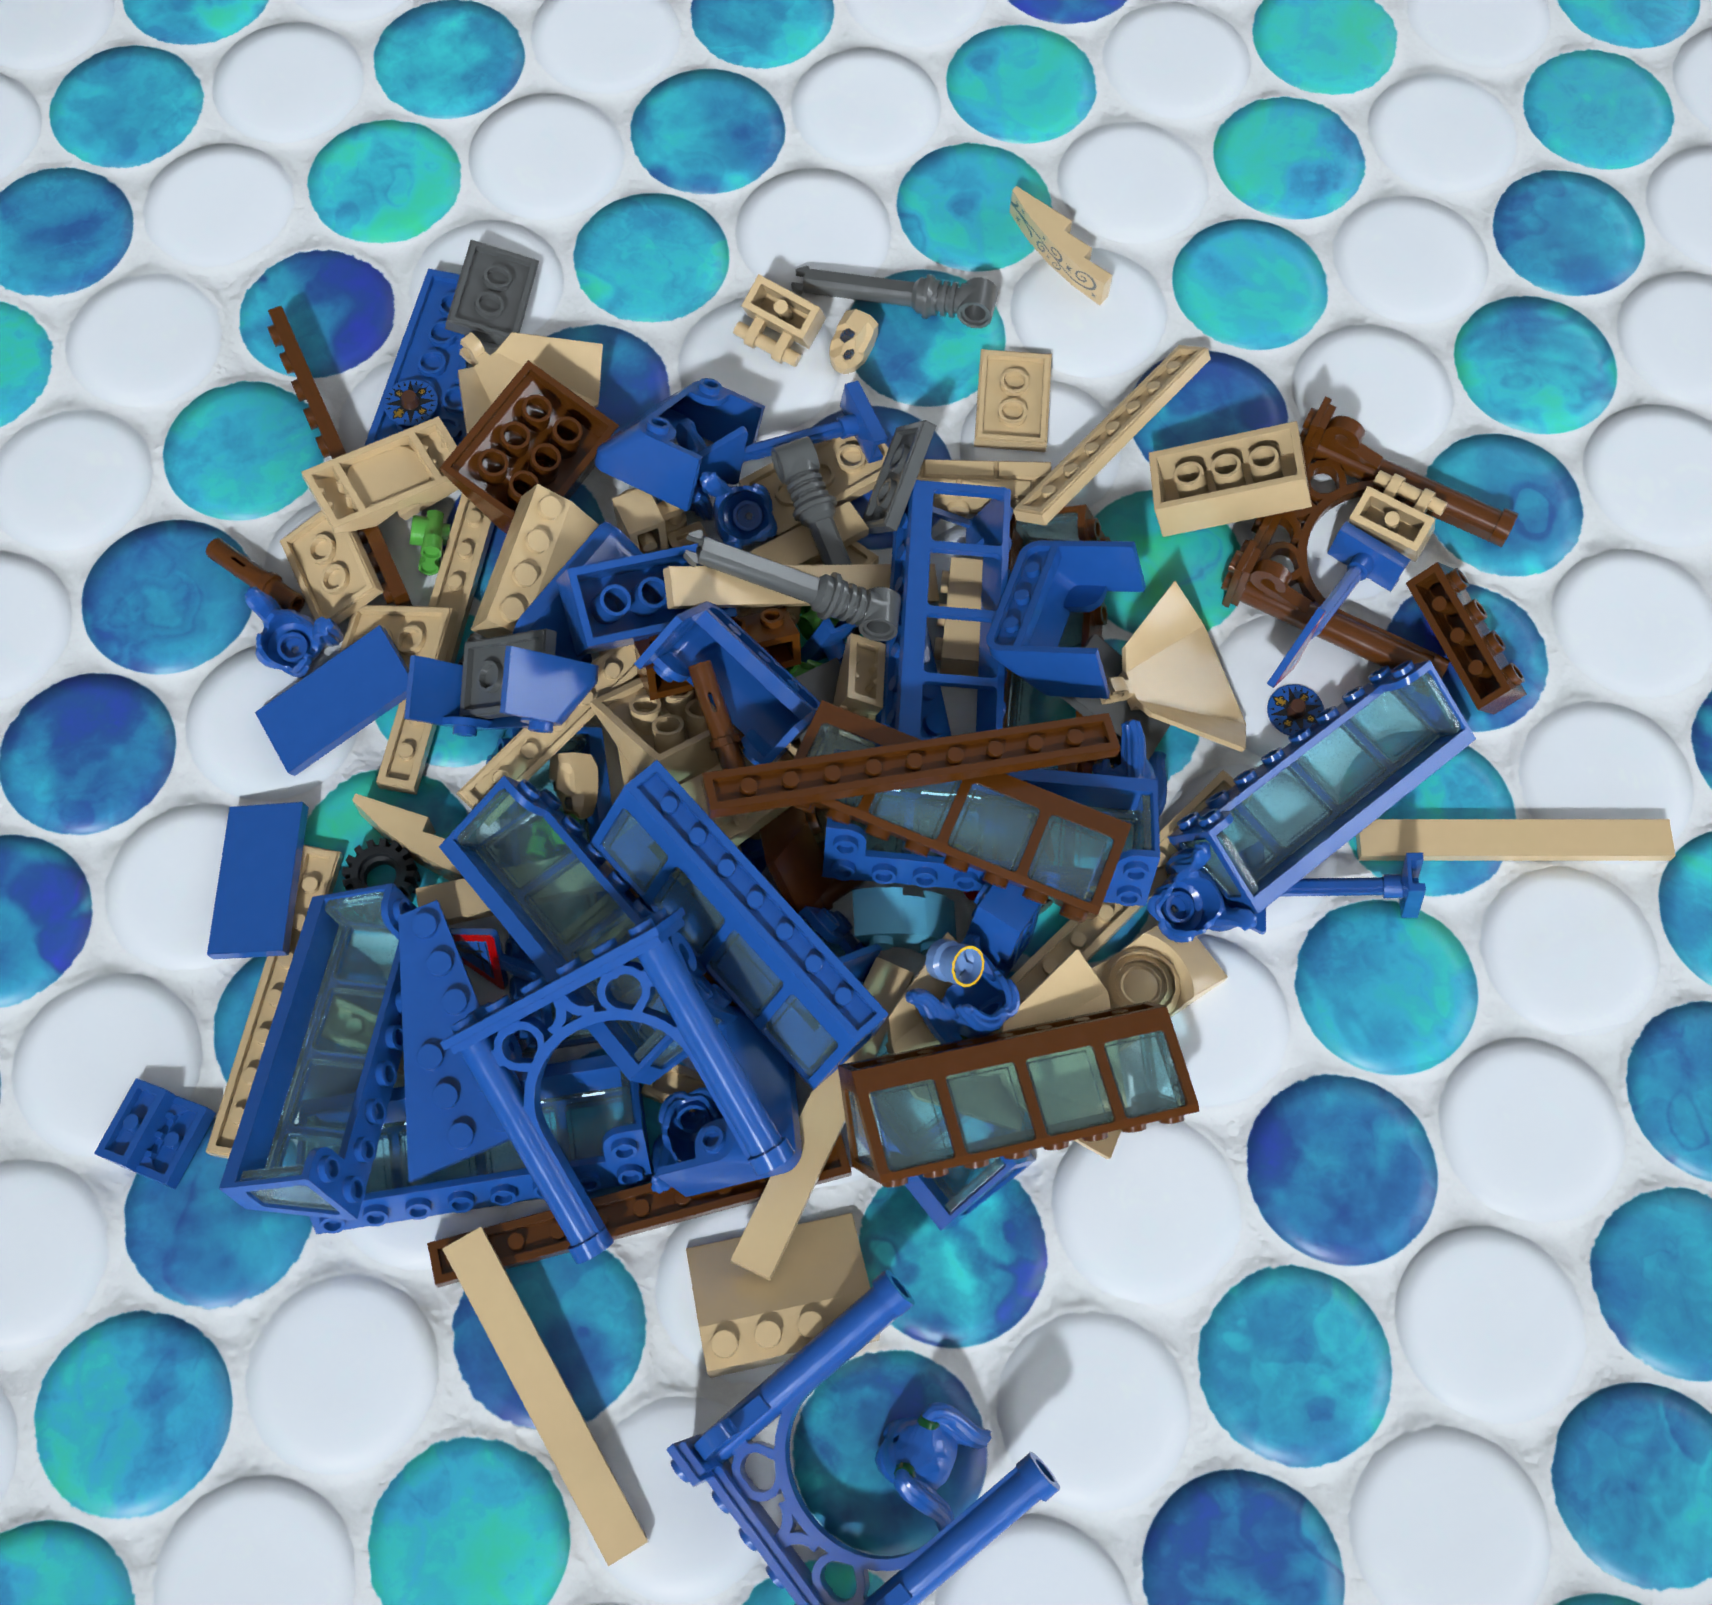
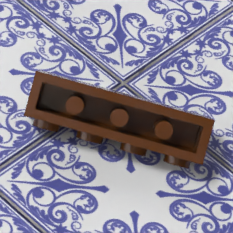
(770, 629)
(1466, 638)

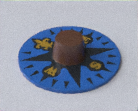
(410, 402)
(1293, 708)

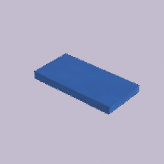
(335, 701)
(258, 881)

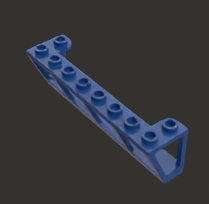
(905, 654)

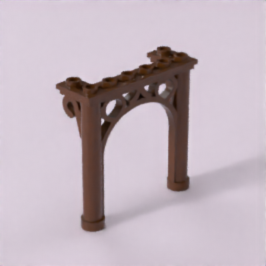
(1268, 584)

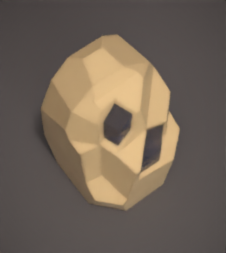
(853, 341)
(575, 782)

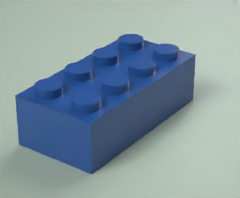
(620, 600)

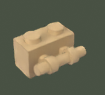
(784, 313)
(645, 520)
(1394, 522)

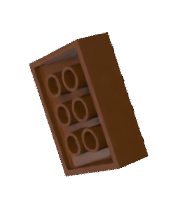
(525, 439)

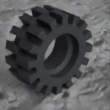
(378, 855)

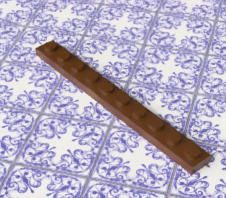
(331, 446)
(908, 765)
(623, 1214)

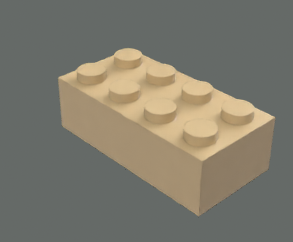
(1229, 479)

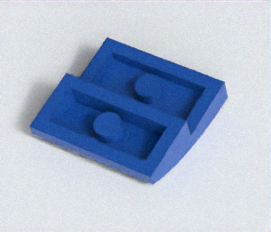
(155, 1133)

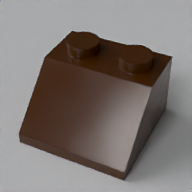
(796, 856)

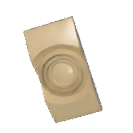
(383, 477)
(1159, 972)

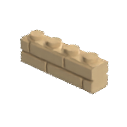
(1013, 475)

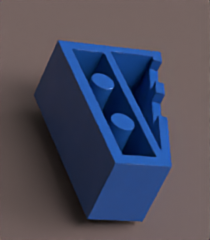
(1004, 924)

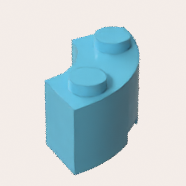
(901, 920)

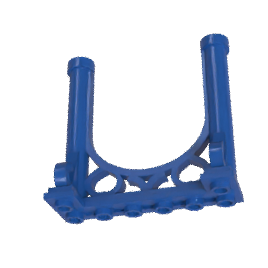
(665, 966)
(783, 1393)

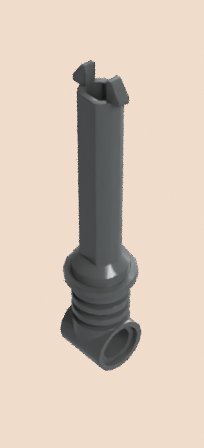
(971, 302)
(798, 467)
(872, 610)

